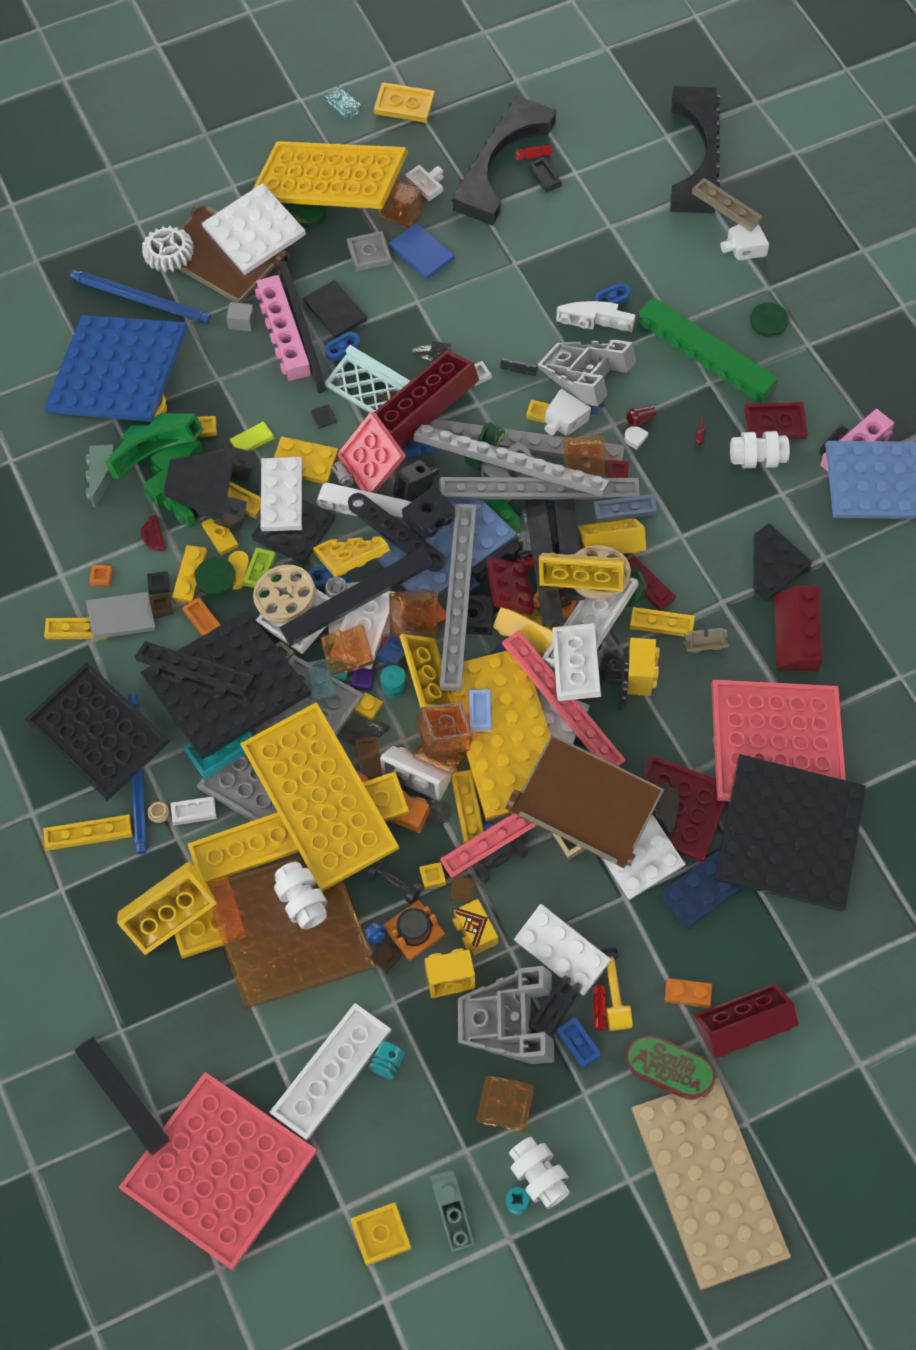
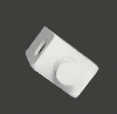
(746, 243)
(566, 414)

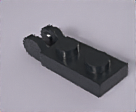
(508, 552)
(555, 1007)

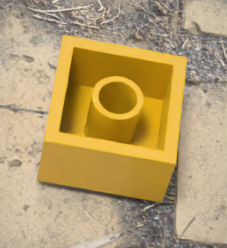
(643, 666)
(449, 973)

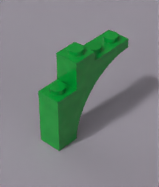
(143, 441)
(155, 486)

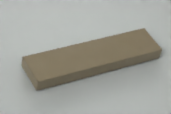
(727, 204)

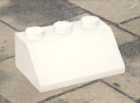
(416, 773)

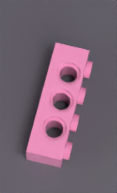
(874, 423)

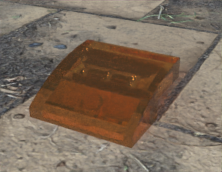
(347, 650)
(447, 763)
(505, 1103)

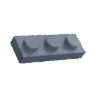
(625, 508)

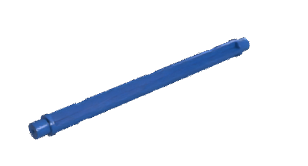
(140, 296)
(138, 800)

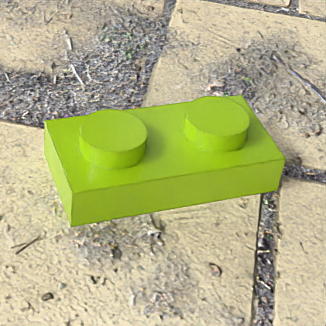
(260, 563)

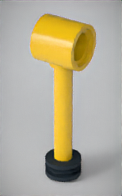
(618, 1016)

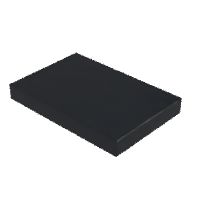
(335, 309)

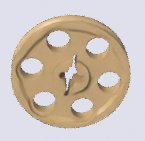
(607, 552)
(284, 601)

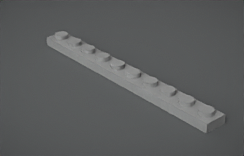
(537, 443)
(511, 460)
(529, 488)
(458, 598)

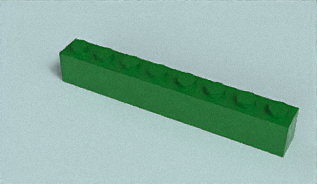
(707, 350)

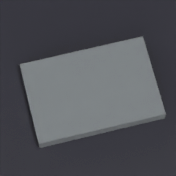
(120, 615)

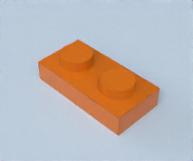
(688, 993)

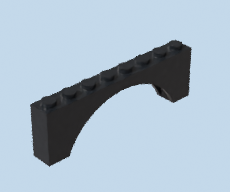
(700, 109)
(521, 121)

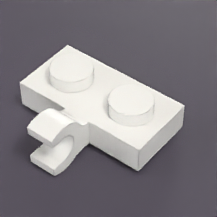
(426, 181)

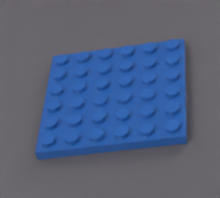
(116, 368)

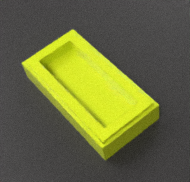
(252, 437)

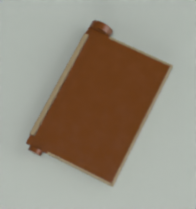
(214, 267)
(587, 801)

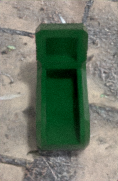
(490, 434)

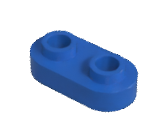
(611, 294)
(340, 345)
(323, 573)

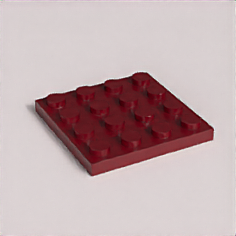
(697, 808)

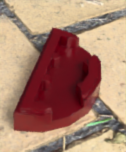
(152, 534)

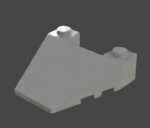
(583, 367)
(500, 1017)

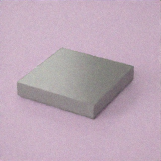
(369, 251)

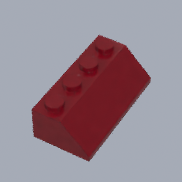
(798, 629)
(746, 1020)

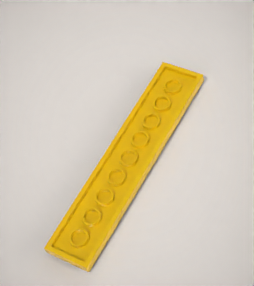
(269, 839)

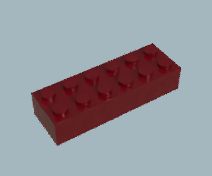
(427, 396)

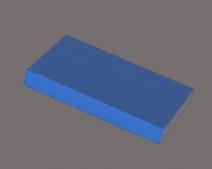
(421, 251)

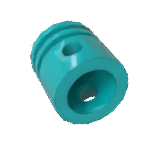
(393, 681)
(387, 1060)

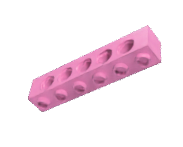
(283, 328)

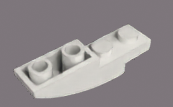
(589, 313)

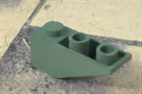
(98, 474)
(452, 1210)

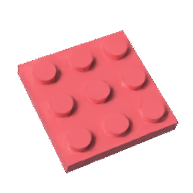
(371, 454)

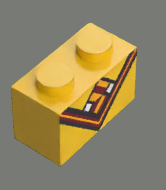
(475, 926)

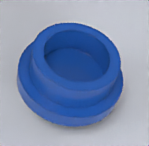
(375, 933)

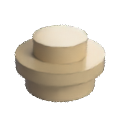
(158, 812)

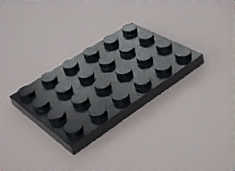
(97, 731)

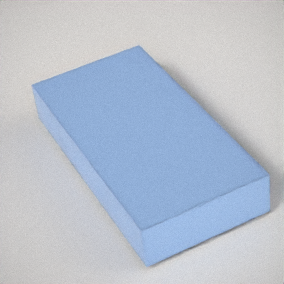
(480, 710)

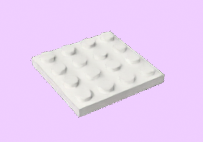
(253, 229)

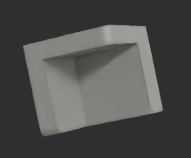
(240, 316)

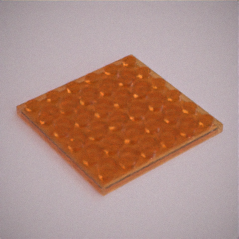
(271, 952)

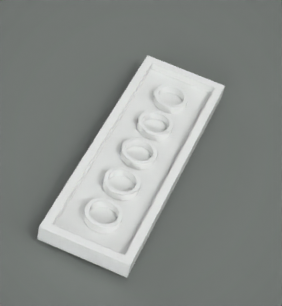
(600, 612)
(330, 1072)

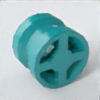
(517, 1205)

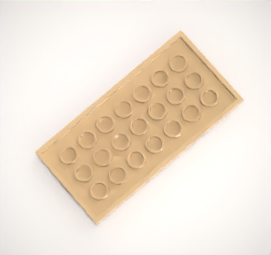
(710, 1186)

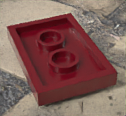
(784, 418)
(509, 585)

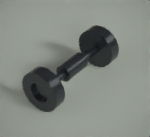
(518, 848)
(377, 869)

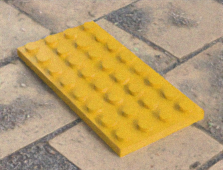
(332, 173)
(518, 733)
(319, 796)

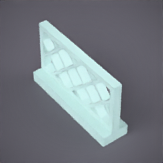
(368, 365)

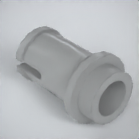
(342, 474)

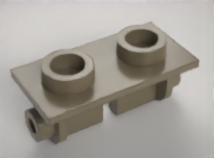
(697, 642)

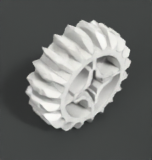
(166, 244)

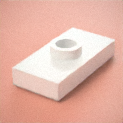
(193, 810)

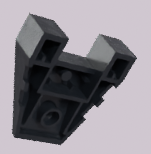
(204, 483)

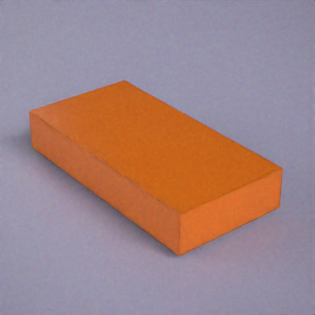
(200, 616)

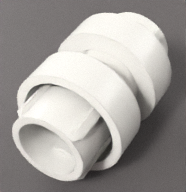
(769, 449)
(305, 904)
(544, 1179)

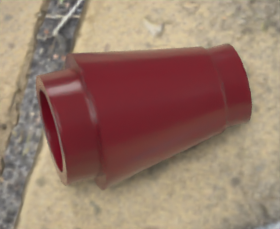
(640, 415)

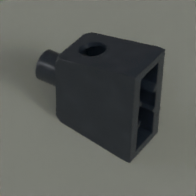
(413, 480)

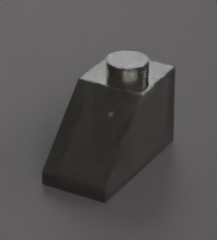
(667, 809)

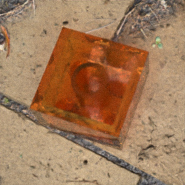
(403, 204)
(586, 455)
(413, 613)
(444, 729)

